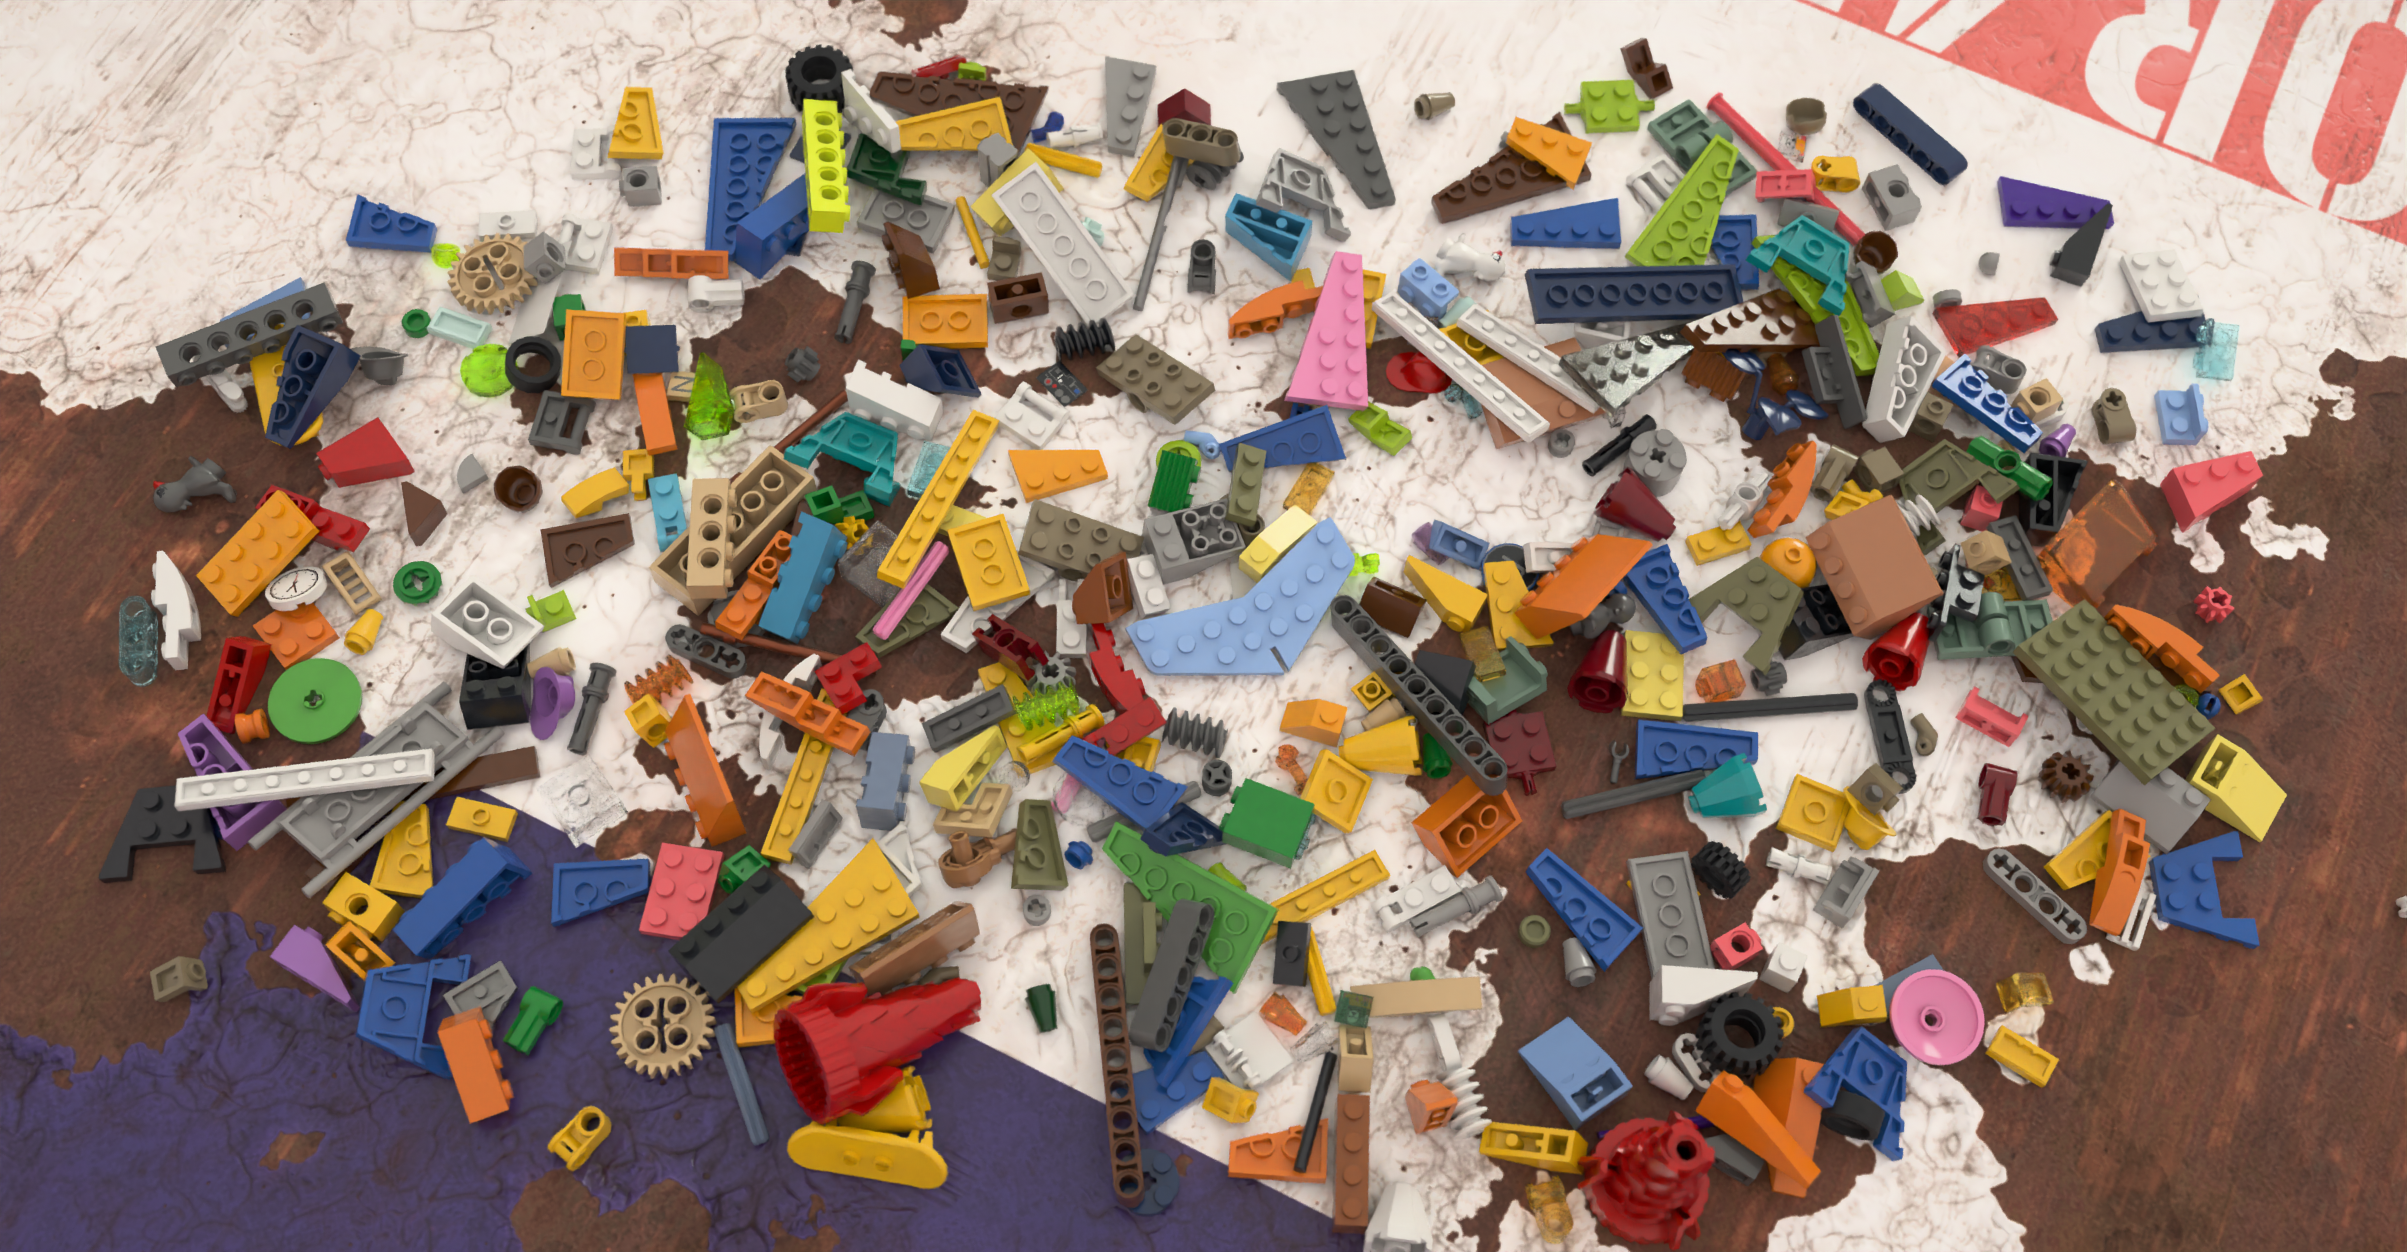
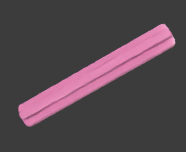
(907, 596)

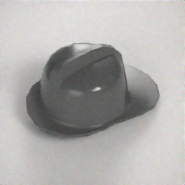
(381, 364)

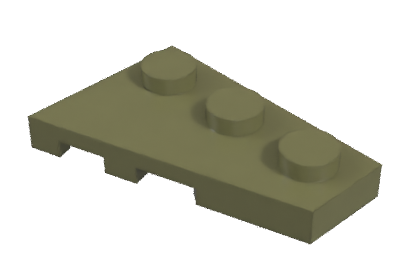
(923, 615)
(1037, 851)

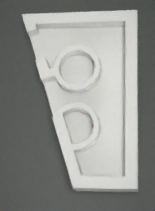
(866, 116)

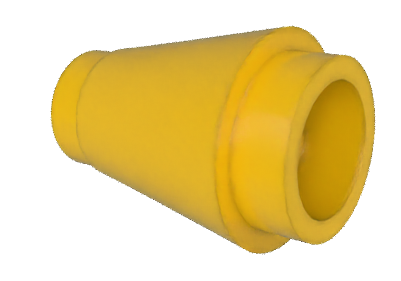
(363, 633)

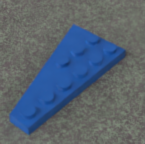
(740, 171)

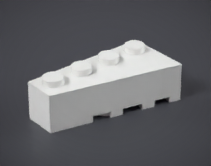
(1901, 378)

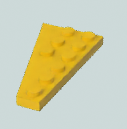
(849, 916)

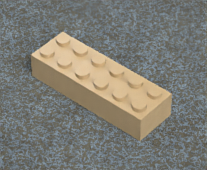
(765, 503)

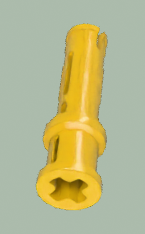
(1073, 725)

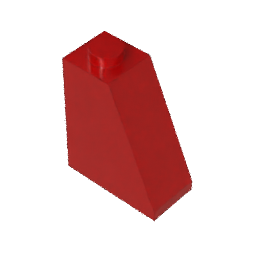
(364, 457)

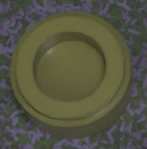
(1534, 931)

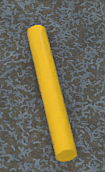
(972, 232)

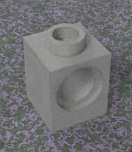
(650, 184)
(544, 257)

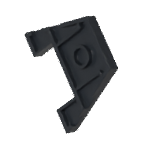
(157, 824)

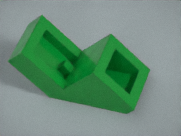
(827, 507)

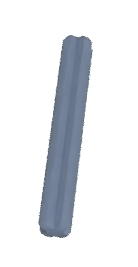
(741, 1084)

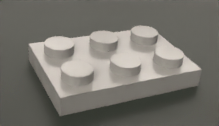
(926, 220)

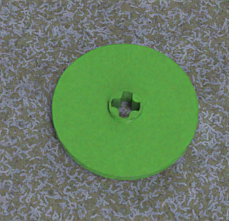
(299, 685)

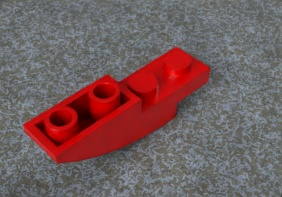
(334, 528)
(1117, 685)

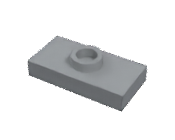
(1794, 208)
(815, 833)

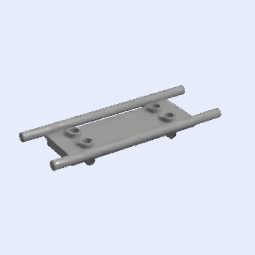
(332, 821)

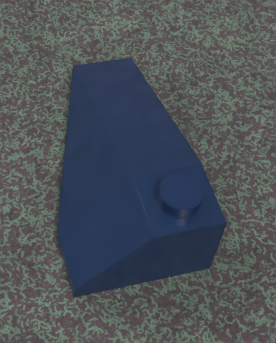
(310, 380)

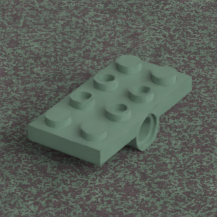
(1687, 133)
(1995, 630)

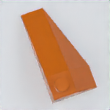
(1782, 1093)

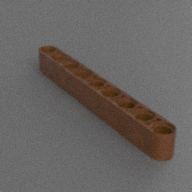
(1119, 1076)

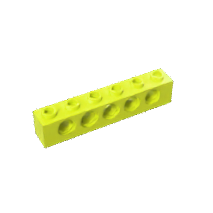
(824, 166)

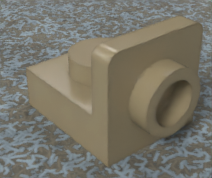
(1004, 259)
(177, 977)

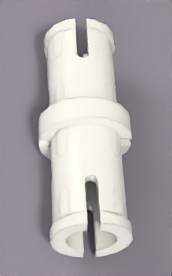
(1074, 136)
(1798, 866)

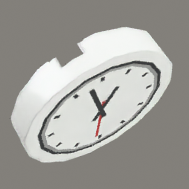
(296, 587)

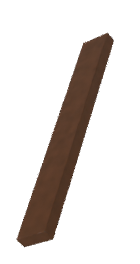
(484, 773)

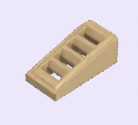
(342, 562)

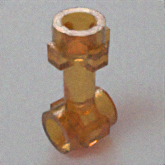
(1287, 760)

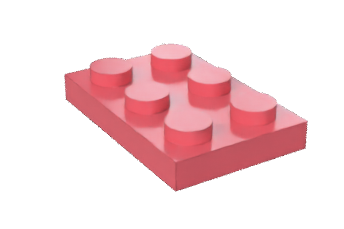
(680, 890)

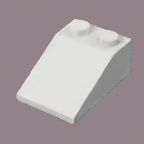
(484, 623)
(1688, 991)

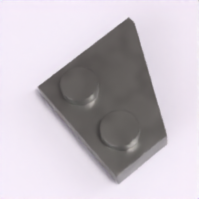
(489, 989)

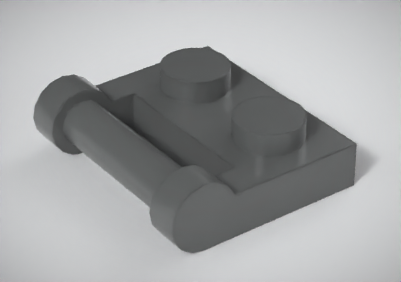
(552, 420)

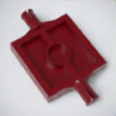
(1523, 745)

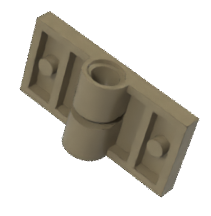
(1155, 380)
(1073, 540)

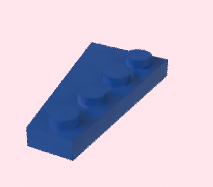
(1573, 226)
(1978, 398)
(1293, 441)
(1661, 592)
(1585, 910)

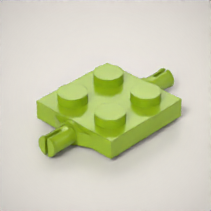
(1609, 106)

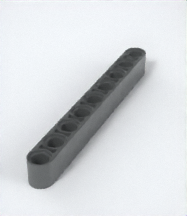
(1421, 704)

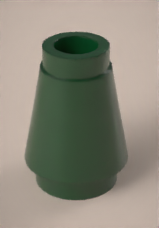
(1042, 1005)

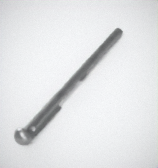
(1175, 178)

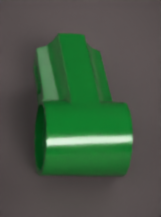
(536, 1012)

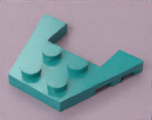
(1813, 251)
(857, 443)

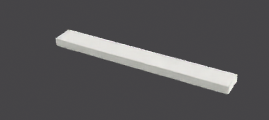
(1460, 367)
(304, 779)

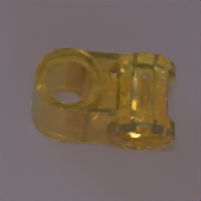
(1548, 1203)

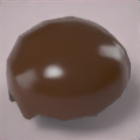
(1876, 250)
(518, 488)

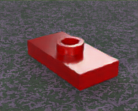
(940, 68)

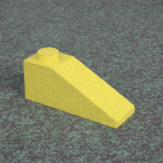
(1275, 542)
(961, 770)

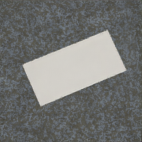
(536, 308)

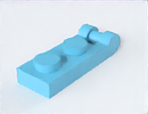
(667, 508)

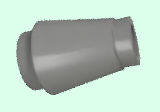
(1578, 965)

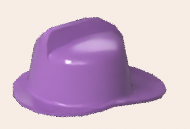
(551, 701)

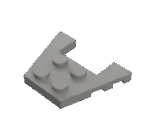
(1303, 182)

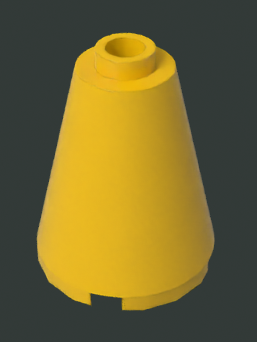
(1385, 749)
(899, 1111)

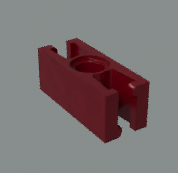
(1010, 647)

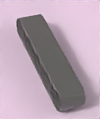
(1171, 975)

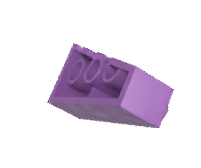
(214, 754)

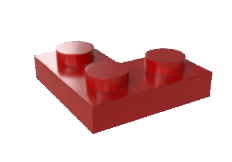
(841, 677)

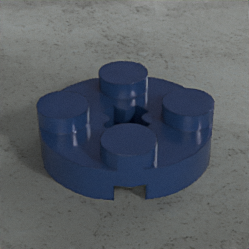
(1162, 1193)

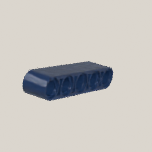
(1910, 134)

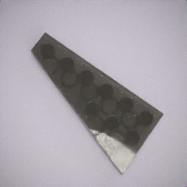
(1627, 366)

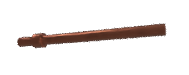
(808, 425)
(770, 644)

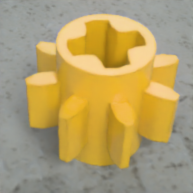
(852, 529)

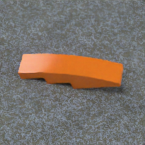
(670, 262)
(654, 413)
(807, 714)

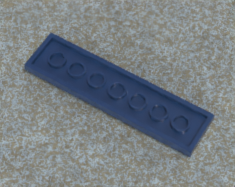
(1631, 293)

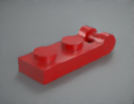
(1129, 727)

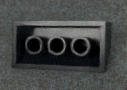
(741, 934)

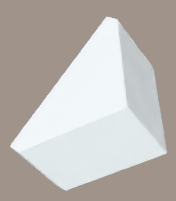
(1601, 333)

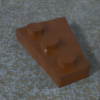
(584, 544)

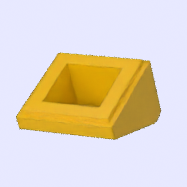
(2240, 694)

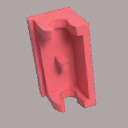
(1785, 184)
(1990, 718)

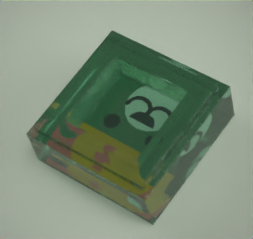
(1353, 1009)

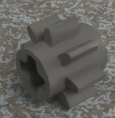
(802, 364)
(1772, 681)

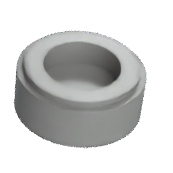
(1948, 297)

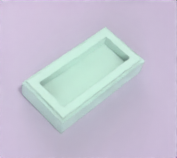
(459, 328)

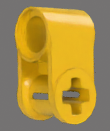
(1836, 173)
(579, 1139)

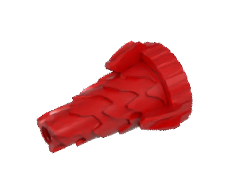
(847, 1047)
(1643, 1185)

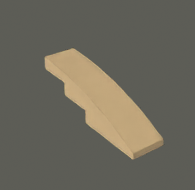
(1422, 996)

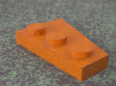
(1274, 1156)

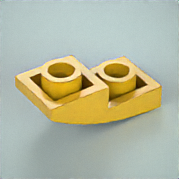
(591, 493)
(1372, 691)

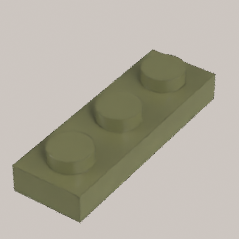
(1245, 485)

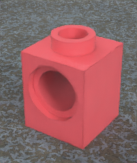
(1980, 509)
(1730, 959)

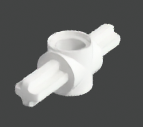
(1744, 501)

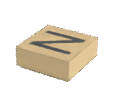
(680, 386)

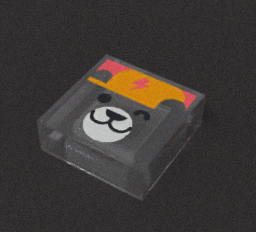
(1792, 145)

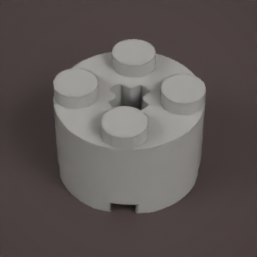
(1657, 460)

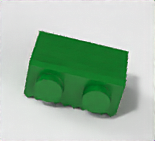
(1174, 482)

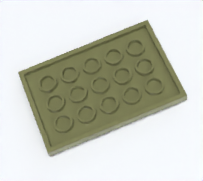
(2114, 691)

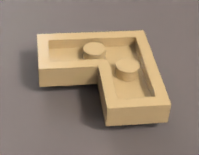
(978, 818)

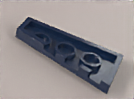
(2136, 334)

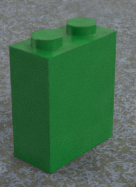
(1266, 822)

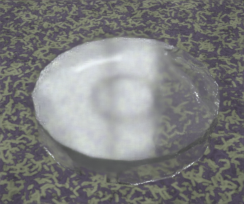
(1078, 803)

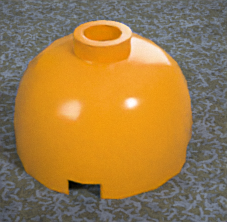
(1792, 560)

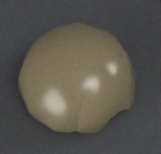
(1806, 115)

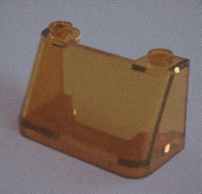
(2097, 546)

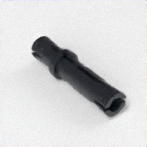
(1618, 445)

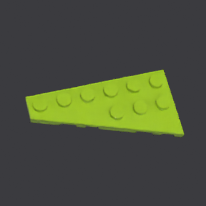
(1688, 218)
(1807, 293)

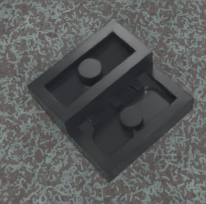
(1448, 675)

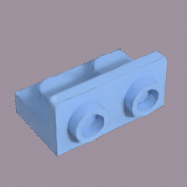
(2181, 416)

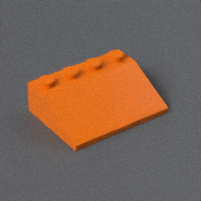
(1579, 582)
(702, 775)

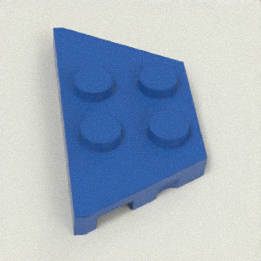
(1198, 1009)

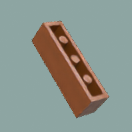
(1351, 1164)

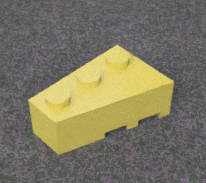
(988, 209)

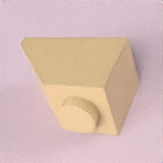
(1354, 1059)

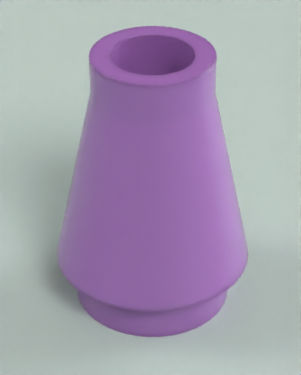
(2058, 441)

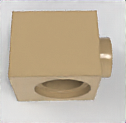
(2045, 399)
(1985, 552)

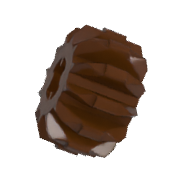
(2066, 776)

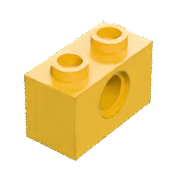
(350, 895)

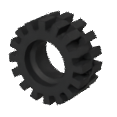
(1720, 869)

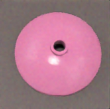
(1954, 1013)

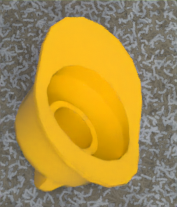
(1863, 826)

